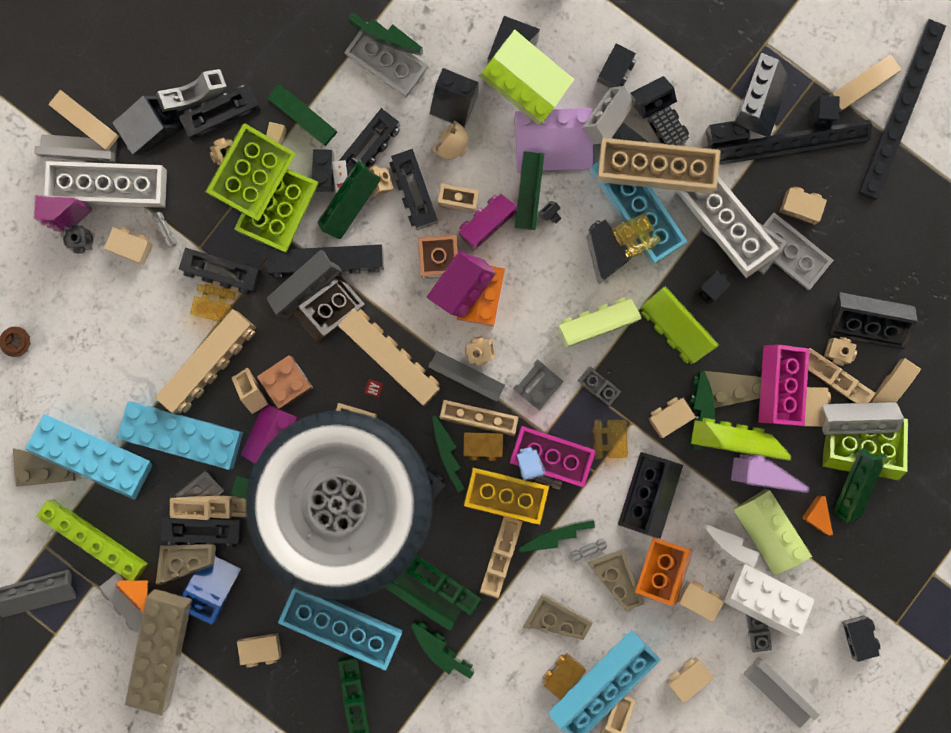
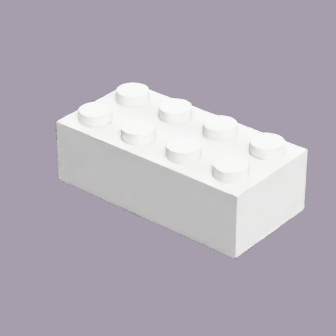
(769, 601)

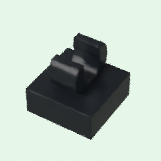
(550, 212)

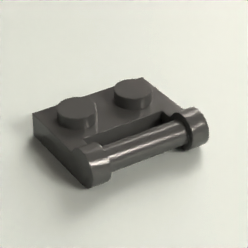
(543, 389)

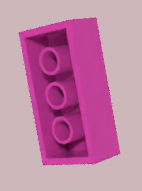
(784, 385)
(557, 456)

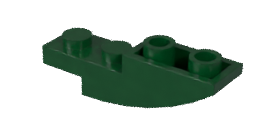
(702, 401)
(433, 646)

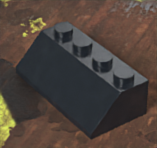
(762, 96)
(872, 320)
(650, 495)

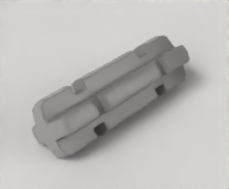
(164, 229)
(547, 480)
(588, 550)

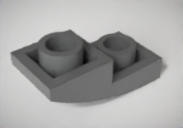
(599, 386)
(759, 635)

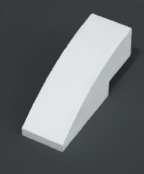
(732, 545)

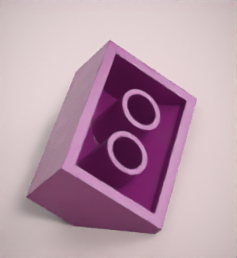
(60, 212)
(487, 221)
(461, 284)
(267, 426)

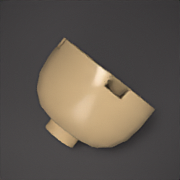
(452, 142)

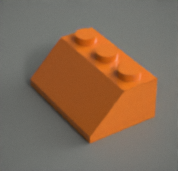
(485, 307)
(664, 571)

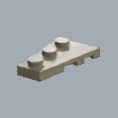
(733, 388)
(35, 470)
(182, 560)
(618, 578)
(555, 617)

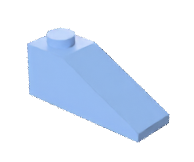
(529, 463)

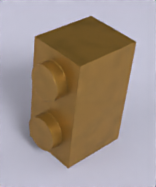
(483, 445)
(563, 675)

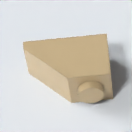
(249, 391)

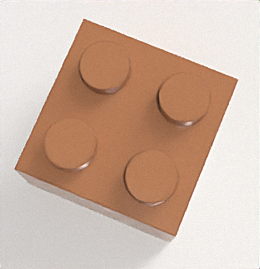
(436, 254)
(285, 382)

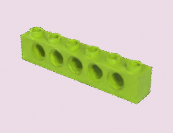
(92, 540)

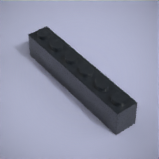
(348, 258)

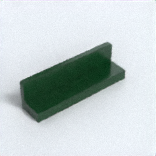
(529, 190)
(348, 201)
(859, 485)
(424, 600)

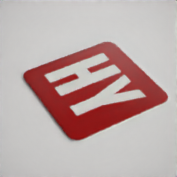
(373, 388)

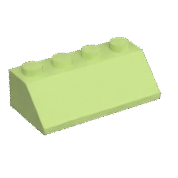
(599, 322)
(772, 532)

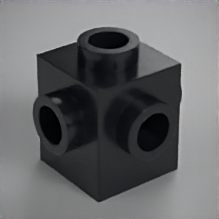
(79, 245)

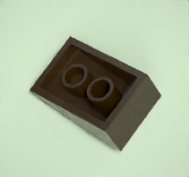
(327, 309)

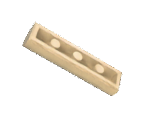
(478, 418)

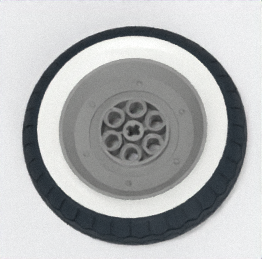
(288, 522)

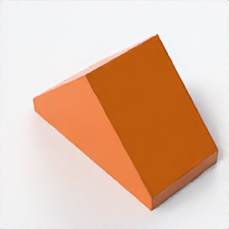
(818, 515)
(135, 592)

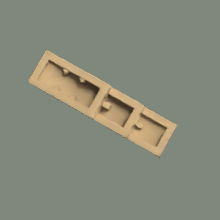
(867, 81)
(83, 120)
(838, 379)
(207, 507)
(501, 557)

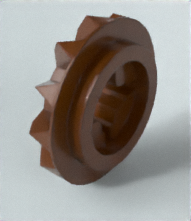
(7, 337)

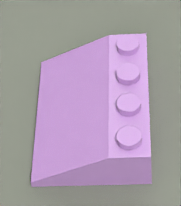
(558, 137)
(756, 471)

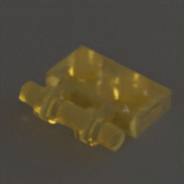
(633, 229)
(212, 309)
(616, 439)

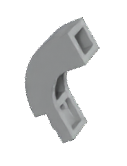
(203, 89)

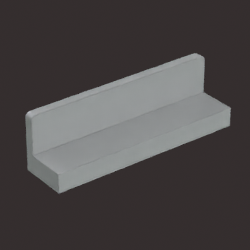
(74, 149)
(862, 418)
(780, 692)

